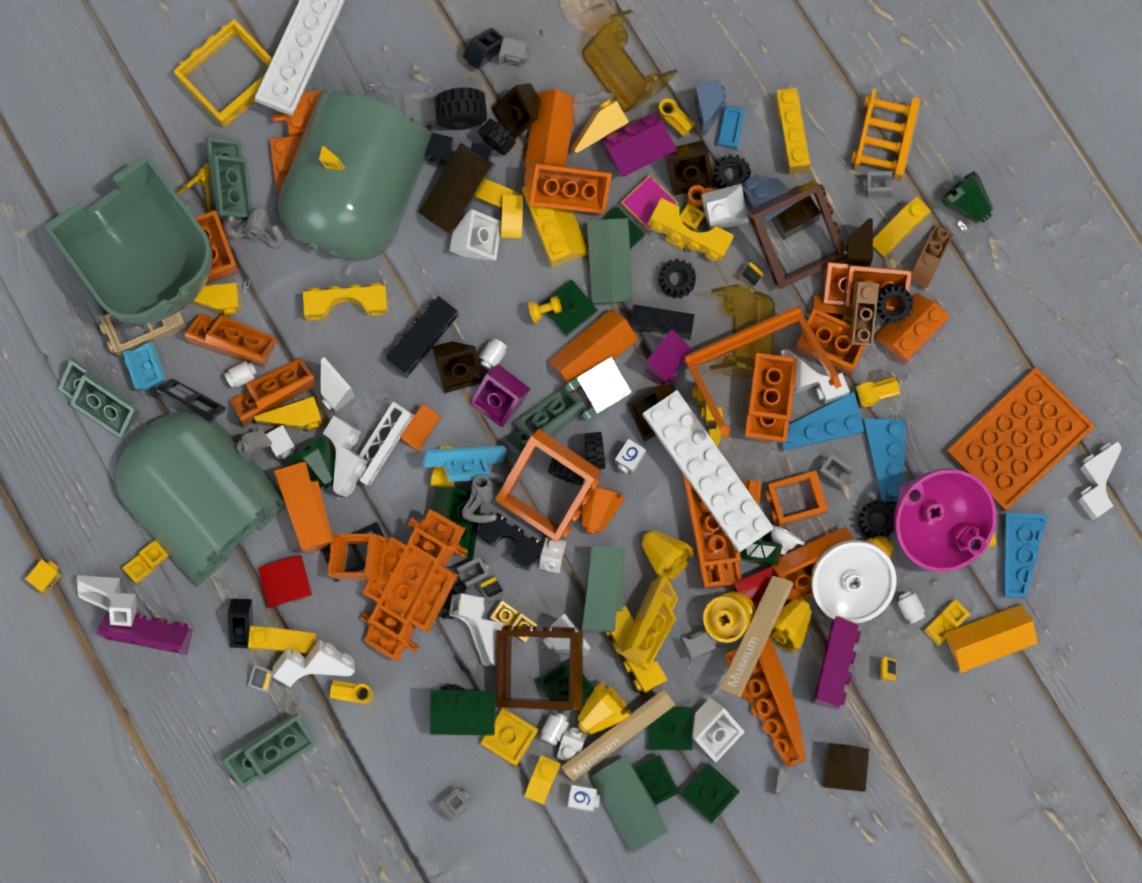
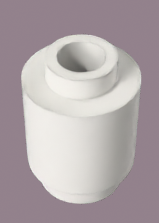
(492, 354)
(240, 374)
(911, 607)
(554, 728)

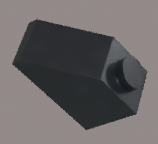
(483, 48)
(239, 622)

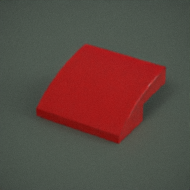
(285, 581)
(756, 585)

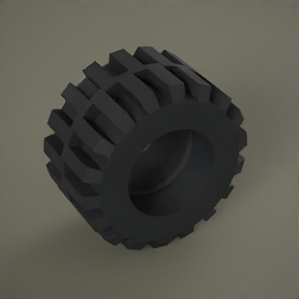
(460, 108)

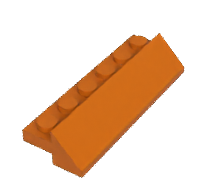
(715, 551)

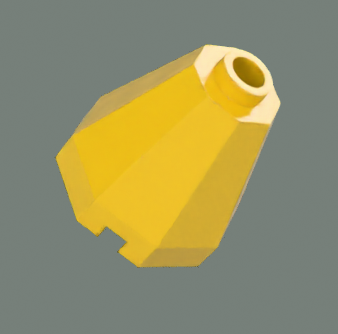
(666, 553)
(791, 625)
(602, 710)

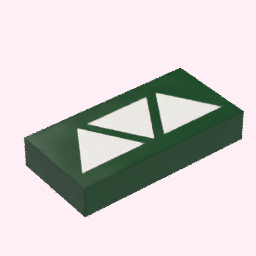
(762, 552)

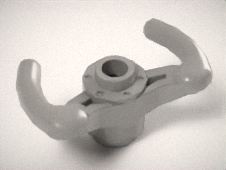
(255, 228)
(481, 494)

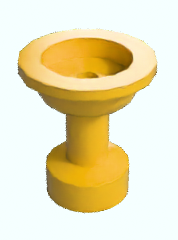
(536, 311)

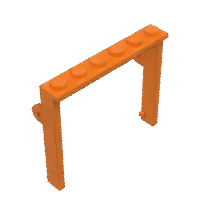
(749, 336)

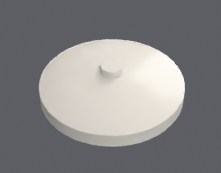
(853, 581)

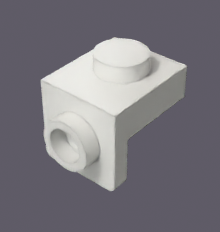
(552, 555)
(571, 743)

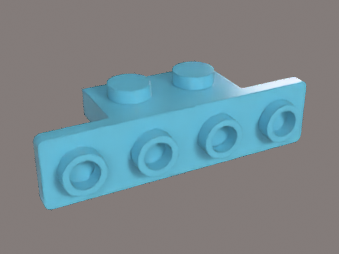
(465, 463)

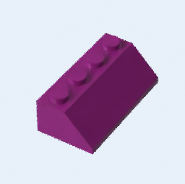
(149, 634)
(836, 663)

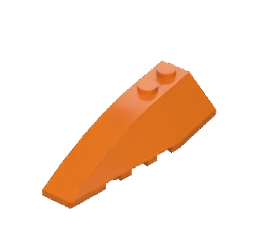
(774, 704)

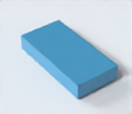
(731, 127)

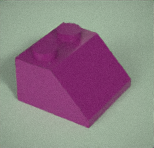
(668, 358)
(500, 395)

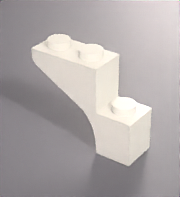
(808, 378)
(348, 464)
(1097, 471)
(106, 594)
(483, 632)
(321, 660)

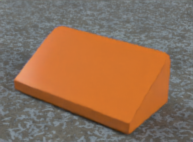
(831, 309)
(420, 427)

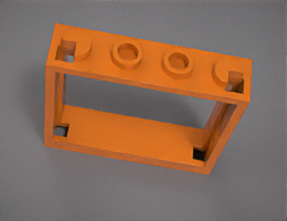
(570, 460)

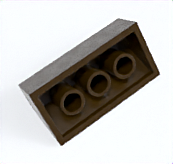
(456, 188)

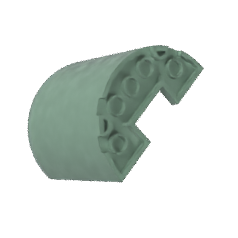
(361, 207)
(136, 247)
(194, 491)

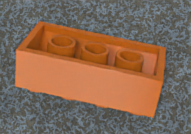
(567, 186)
(799, 564)

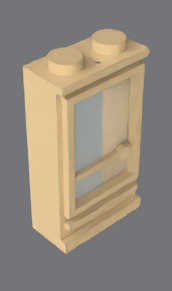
(131, 335)

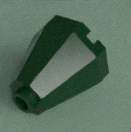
(969, 199)
(318, 462)

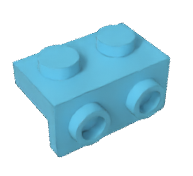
(144, 367)

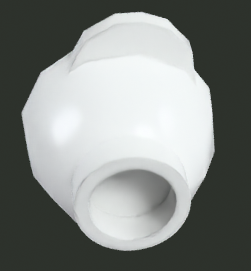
(785, 538)

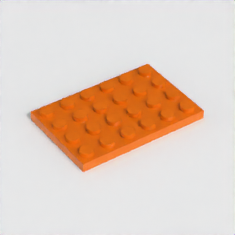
(1021, 438)

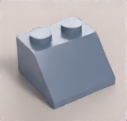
(709, 100)
(762, 189)

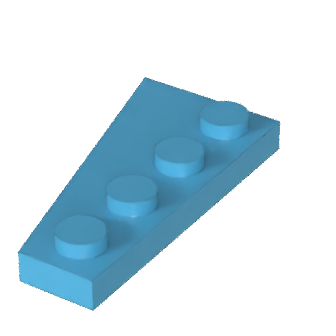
(826, 424)
(887, 450)
(1021, 548)

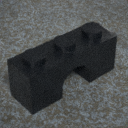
(441, 151)
(655, 319)
(526, 549)

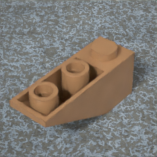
(931, 256)
(864, 312)

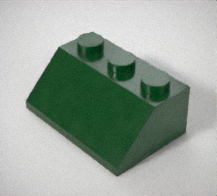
(449, 503)
(462, 712)

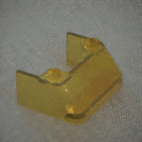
(616, 69)
(747, 309)

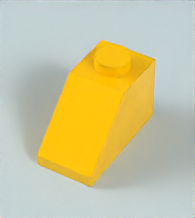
(542, 780)

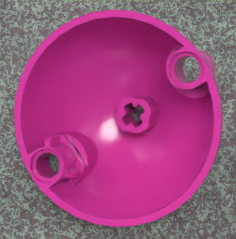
(959, 507)

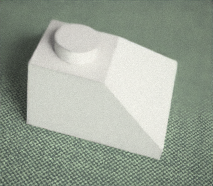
(725, 207)
(476, 236)
(334, 388)
(562, 645)
(715, 729)

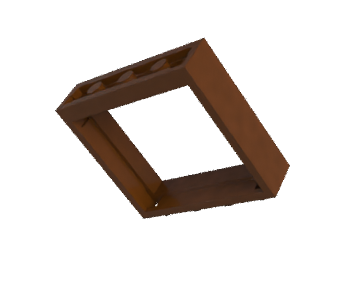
(755, 216)
(503, 669)

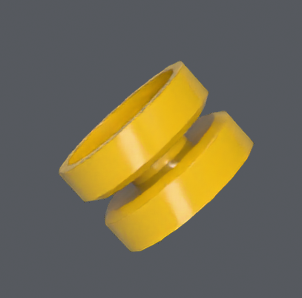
(728, 616)

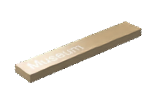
(756, 636)
(618, 735)

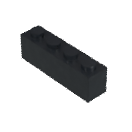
(422, 336)

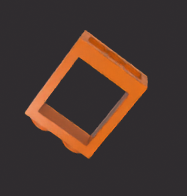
(817, 493)
(374, 559)

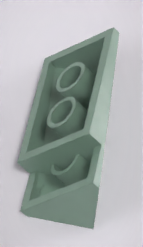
(229, 178)
(609, 260)
(97, 399)
(548, 416)
(603, 589)
(269, 751)
(629, 804)

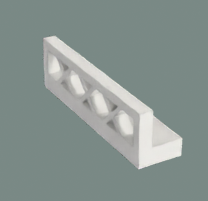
(388, 444)

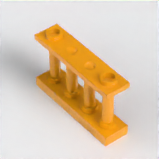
(905, 129)

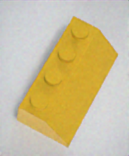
(558, 233)

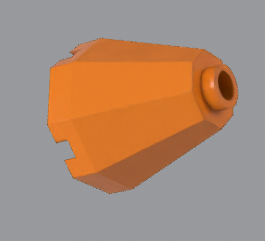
(600, 508)

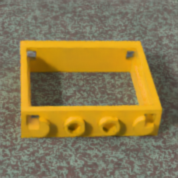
(201, 54)

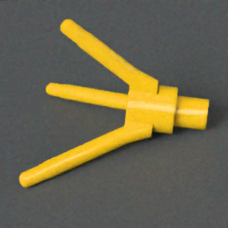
(202, 179)

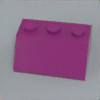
(638, 144)

